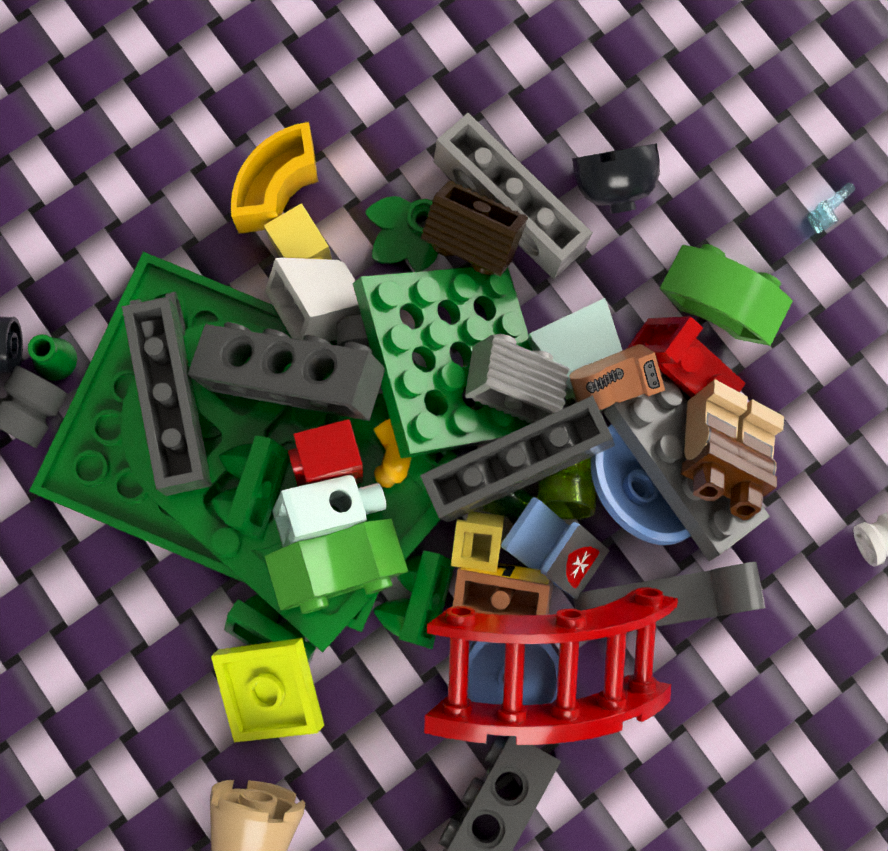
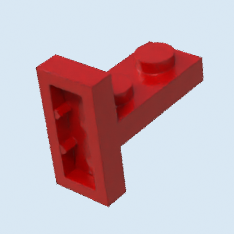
(683, 355)

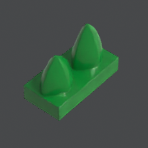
(260, 472)
(429, 582)
(257, 623)

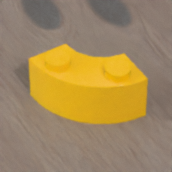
(272, 176)

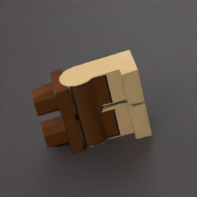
(730, 448)

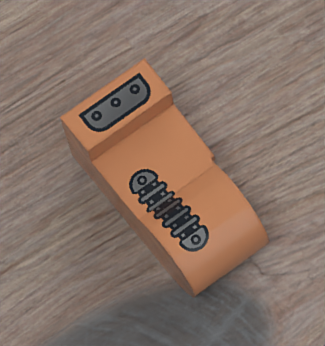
(618, 377)

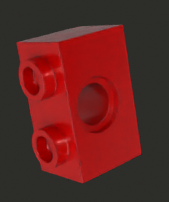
(326, 454)

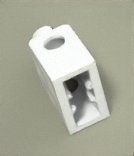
(312, 295)

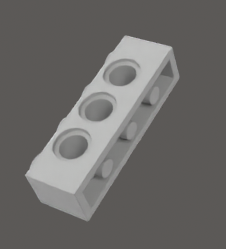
(481, 163)

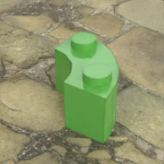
(726, 293)
(336, 564)

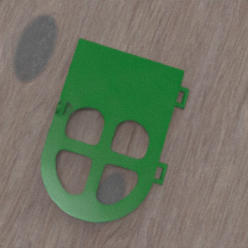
(406, 502)

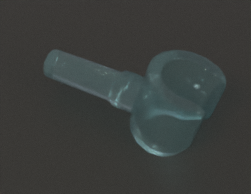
(823, 215)

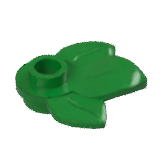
(400, 233)

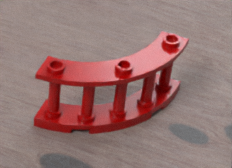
(566, 717)

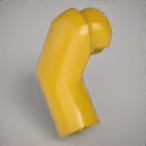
(393, 467)

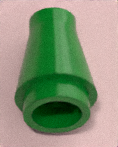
(52, 357)

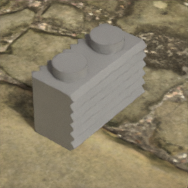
(516, 379)

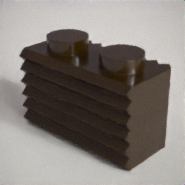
(473, 229)

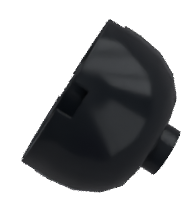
(618, 176)

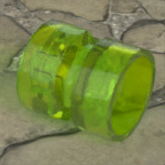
(570, 492)

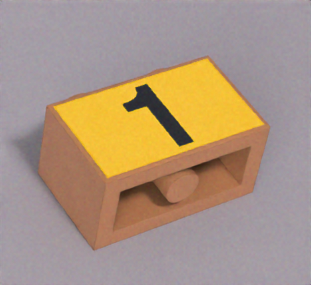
(504, 592)

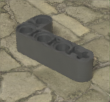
(699, 594)

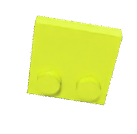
(268, 690)

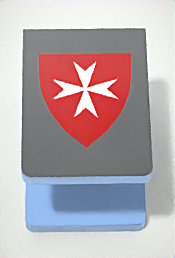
(561, 551)

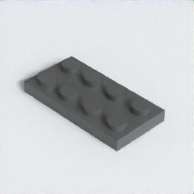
(656, 436)

